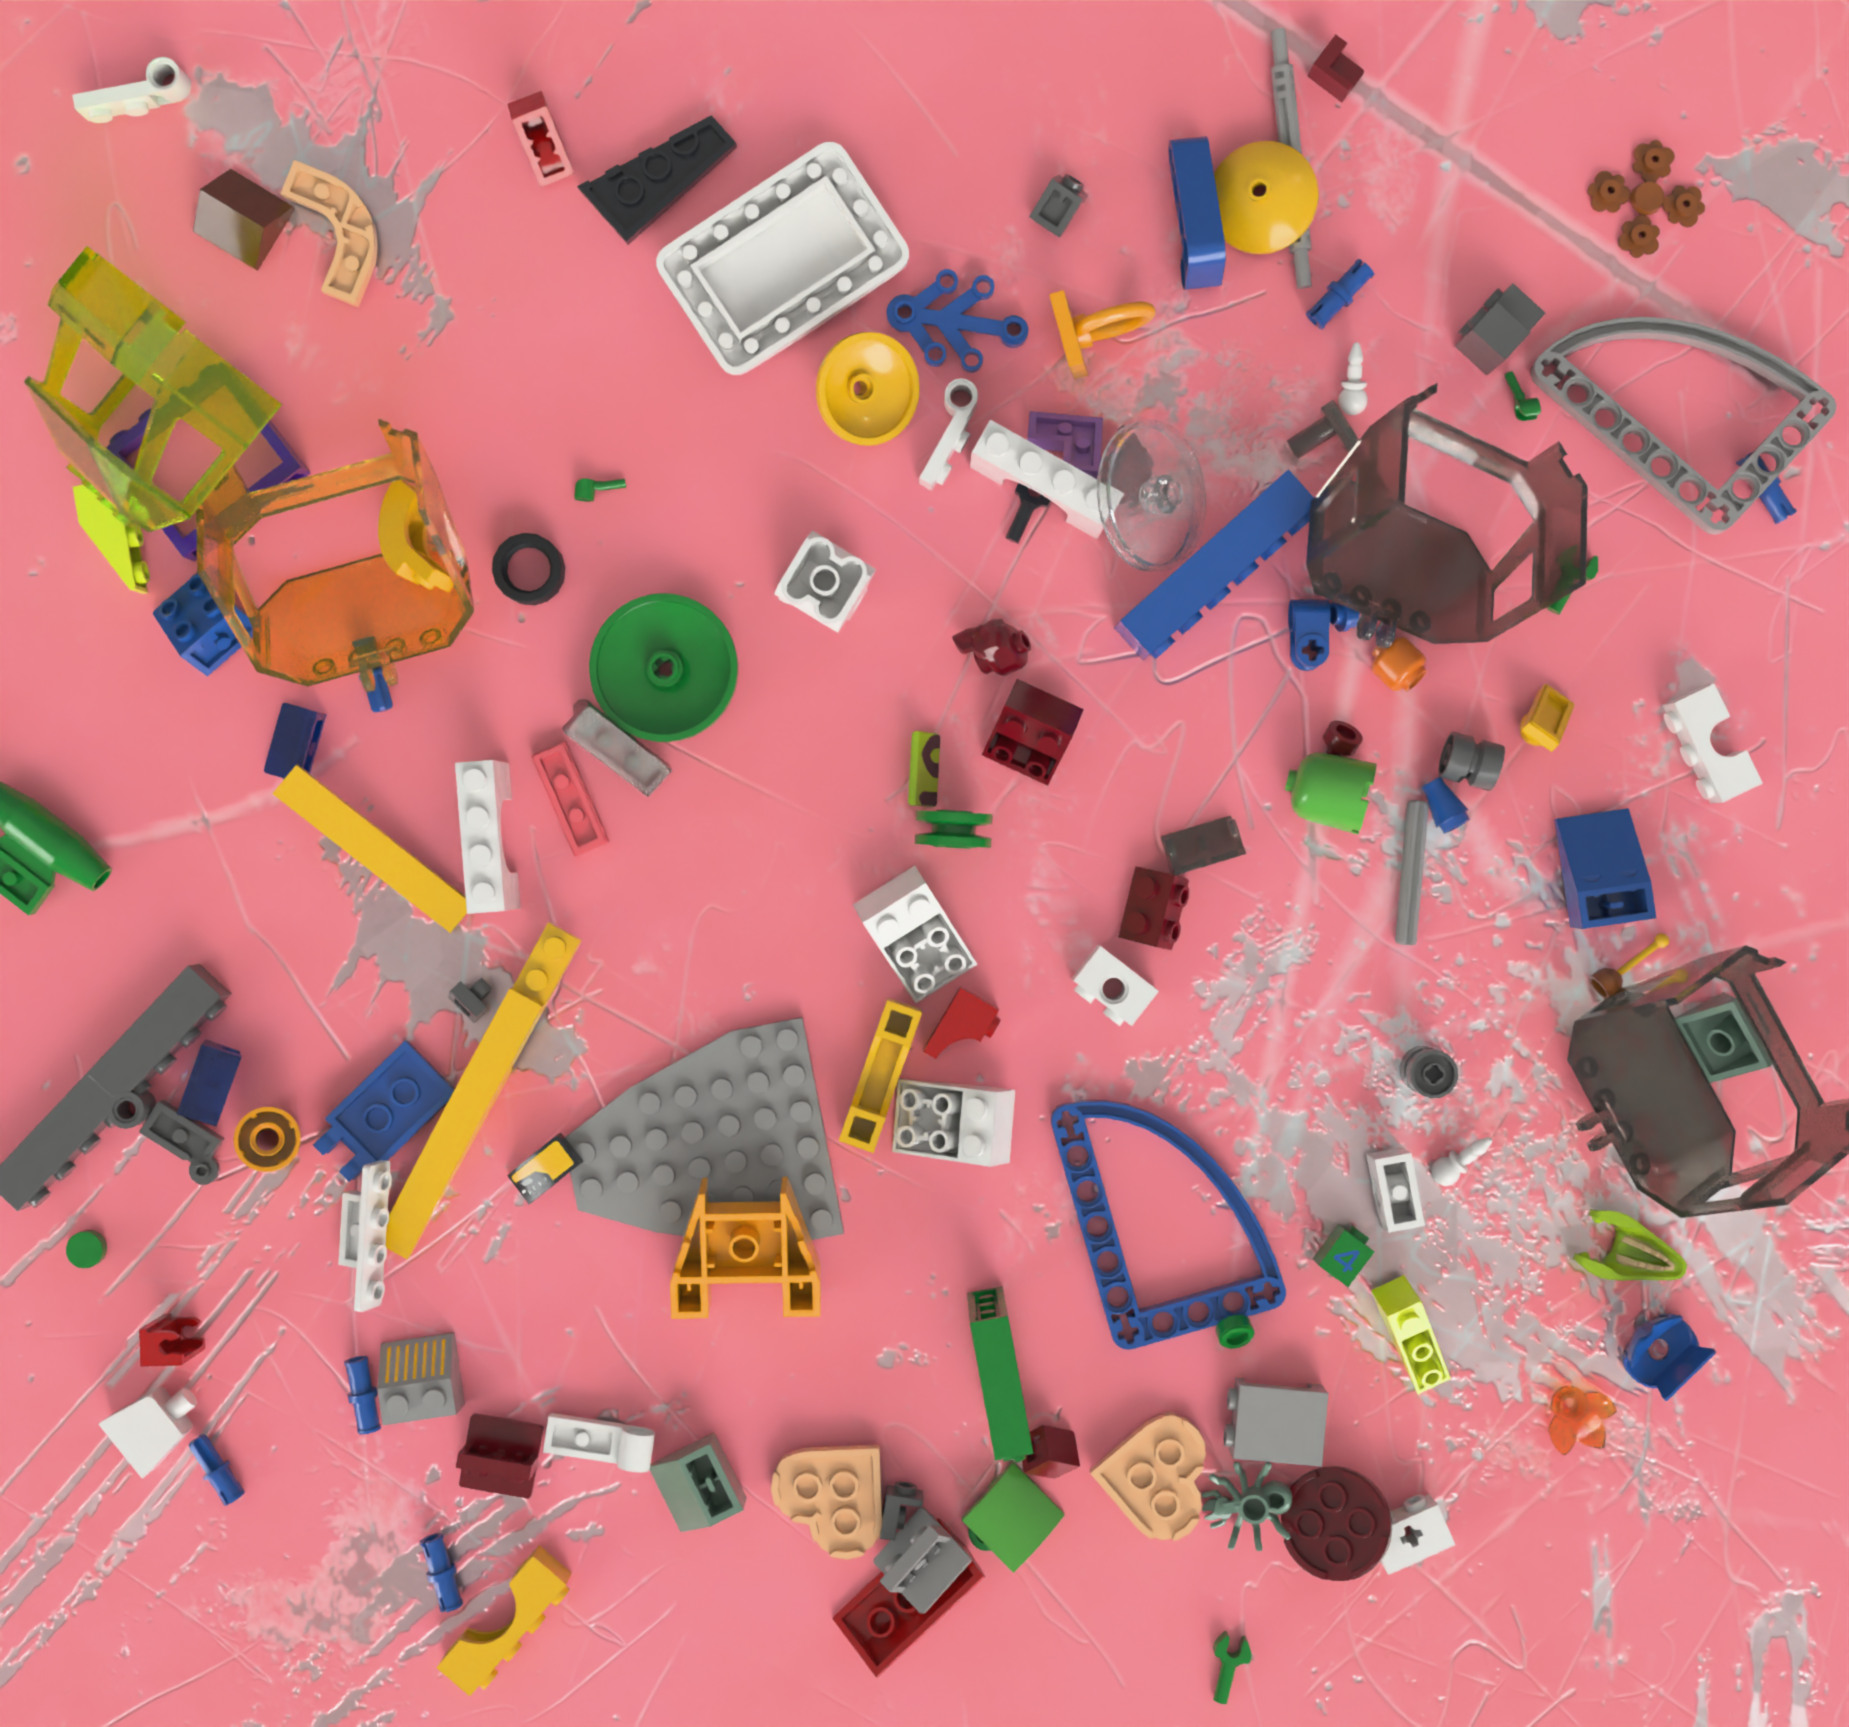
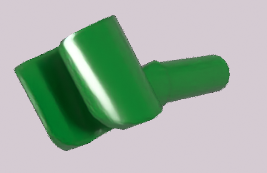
(1524, 408)
(586, 488)

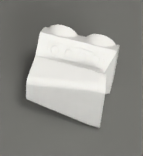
(825, 581)

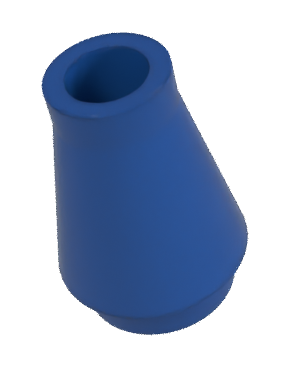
(1445, 806)

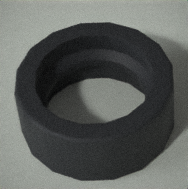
(500, 567)

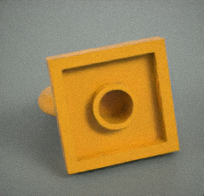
(1081, 330)

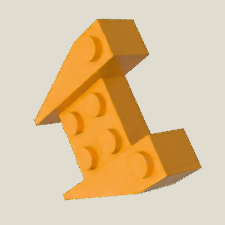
(746, 1246)

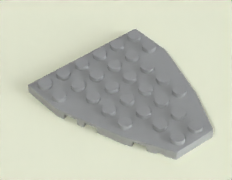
(724, 1113)

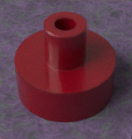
(1342, 738)

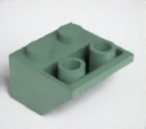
(699, 1484)

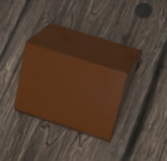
(240, 217)

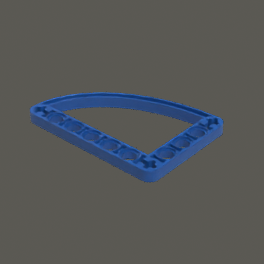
(1109, 1241)

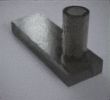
(1330, 424)
(616, 747)

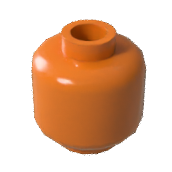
(1399, 665)

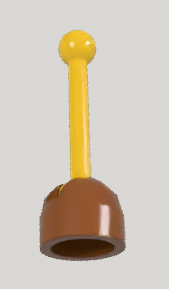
(1608, 980)

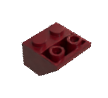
(1032, 732)

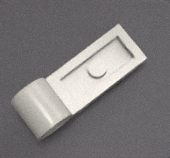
(137, 97)
(953, 438)
(600, 1441)

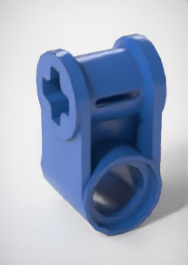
(1309, 626)

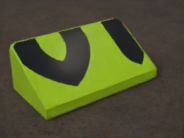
(924, 769)

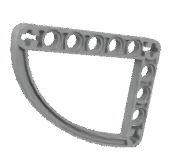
(1708, 339)

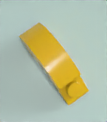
(404, 539)

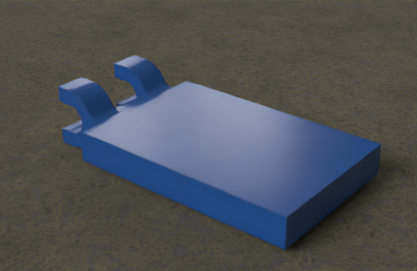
(386, 1109)

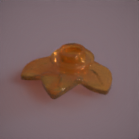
(1581, 1421)

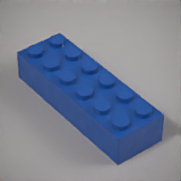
(1221, 560)

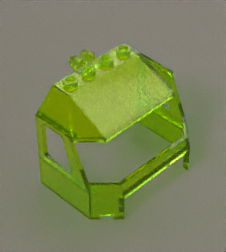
(174, 368)

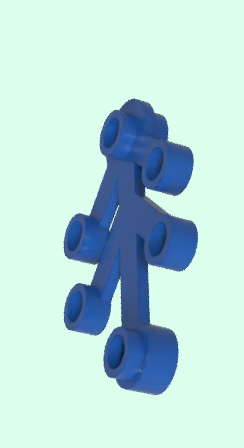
(951, 320)

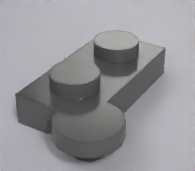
(186, 1140)

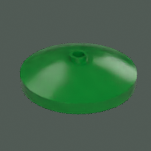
(629, 660)

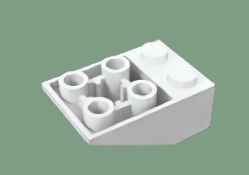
(914, 934)
(954, 1122)

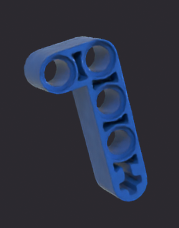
(1197, 213)

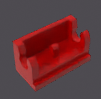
(165, 1344)

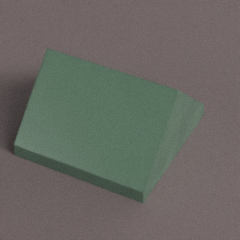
(1723, 1038)

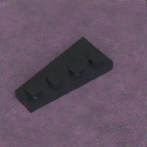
(647, 186)

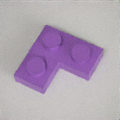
(1073, 434)

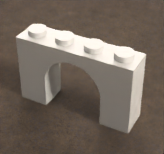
(1006, 455)
(480, 799)

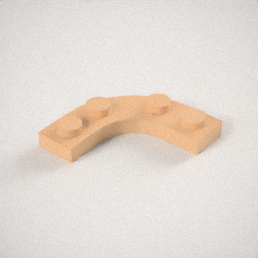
(353, 227)

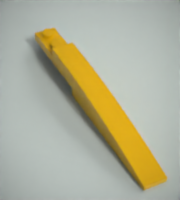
(479, 1088)

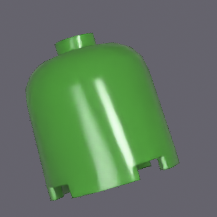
(1331, 790)

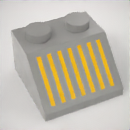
(419, 1379)

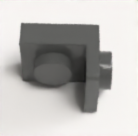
(1059, 204)
(894, 1514)

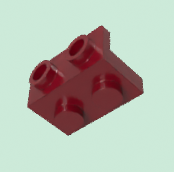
(1154, 908)

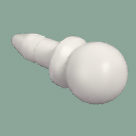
(1353, 398)
(1448, 1169)

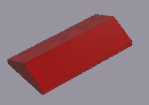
(886, 1624)

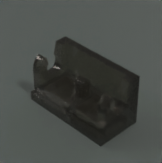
(1202, 845)

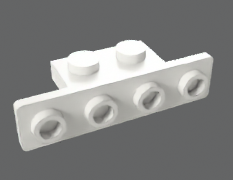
(364, 1233)

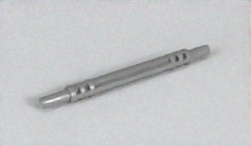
(1289, 134)

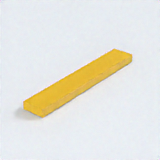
(372, 847)

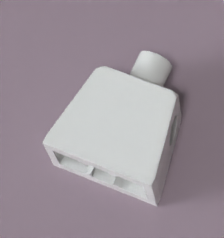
(150, 1427)

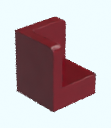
(1335, 71)
(1053, 1452)

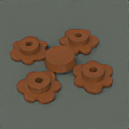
(1646, 199)

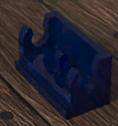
(209, 1082)

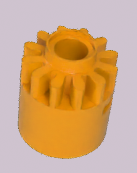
(253, 1125)

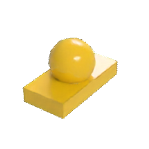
(1546, 718)

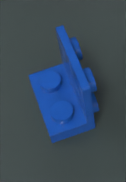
(198, 626)

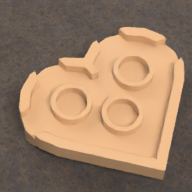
(1155, 1476)
(834, 1494)

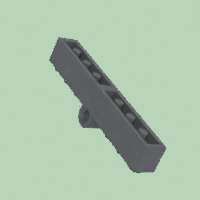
(110, 1086)

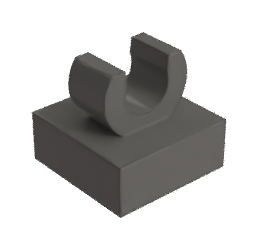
(470, 999)

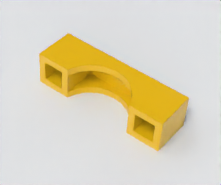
(880, 1075)
(476, 1653)

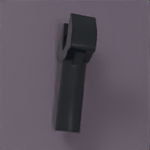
(1024, 513)

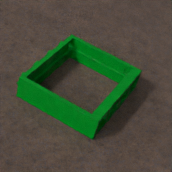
(999, 1374)

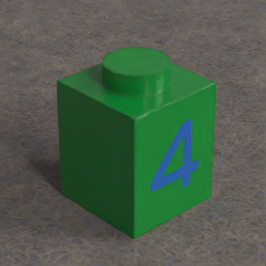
(1344, 1254)

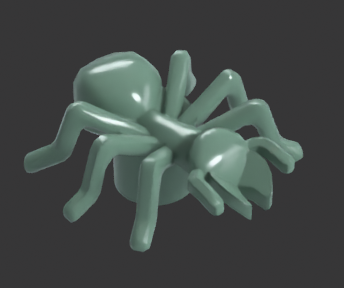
(1253, 1506)

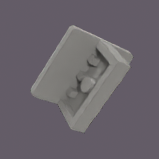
(921, 1561)

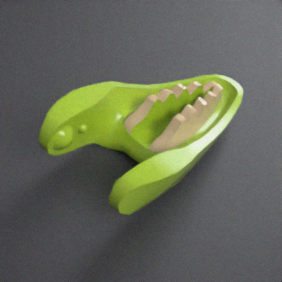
(1634, 1254)

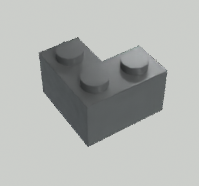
(1499, 330)

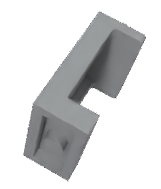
(1276, 1423)

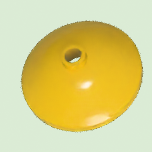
(1278, 216)
(886, 394)

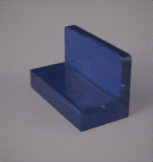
(294, 740)

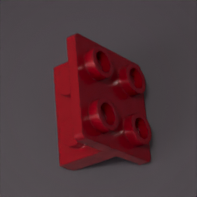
(500, 1456)

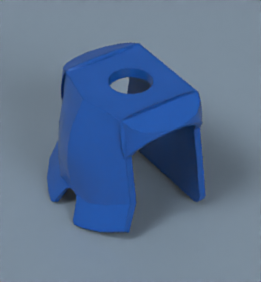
(1678, 1365)

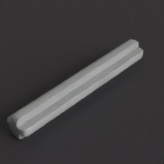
(1412, 872)

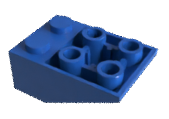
(1603, 870)

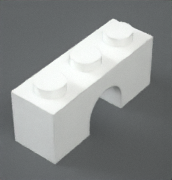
(1692, 720)

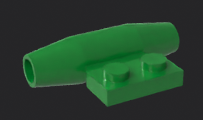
(37, 848)

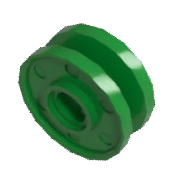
(953, 829)

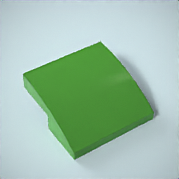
(1013, 1517)

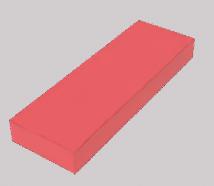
(570, 798)

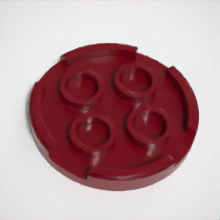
(1337, 1524)

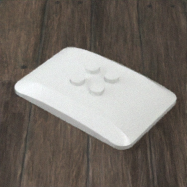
(783, 258)

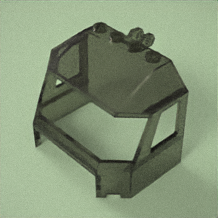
(1422, 571)
(1664, 1108)

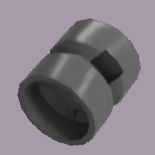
(1475, 762)
(1428, 1071)

